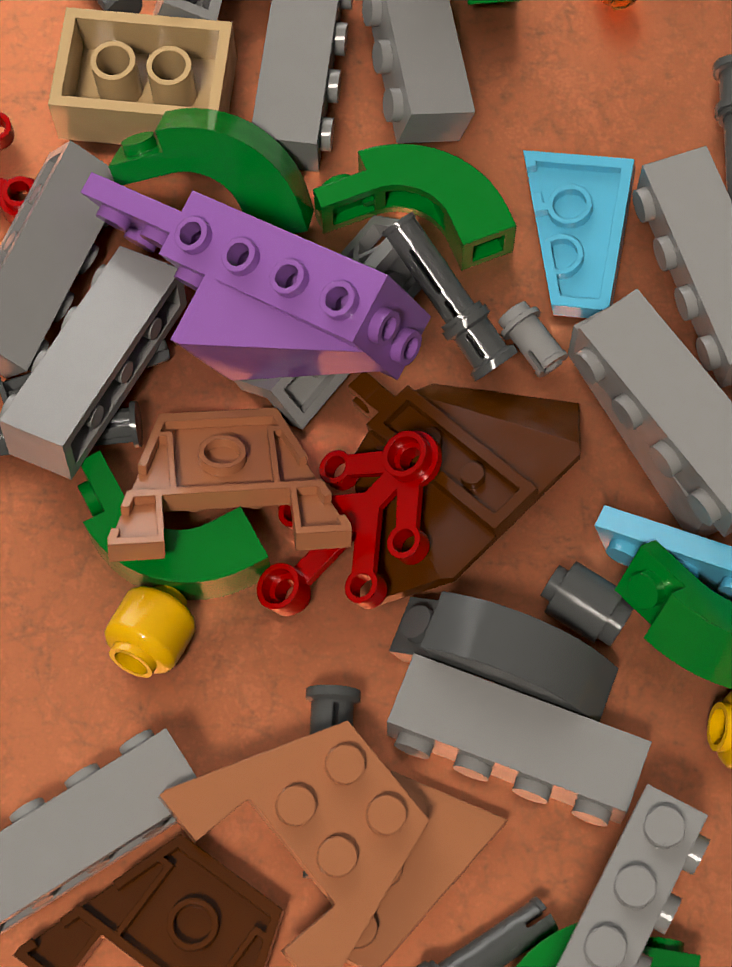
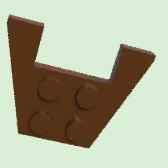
(167, 913)

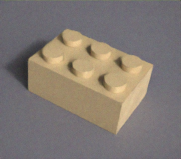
(129, 68)

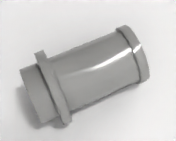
(532, 338)

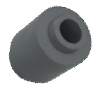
(586, 603)

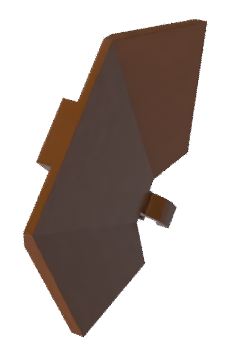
(494, 466)

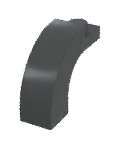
(507, 650)

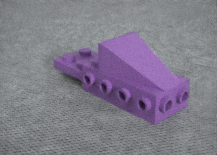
(265, 295)

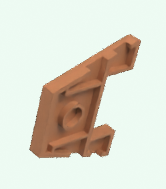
(218, 464)
(333, 814)

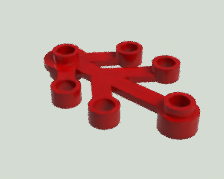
(365, 515)

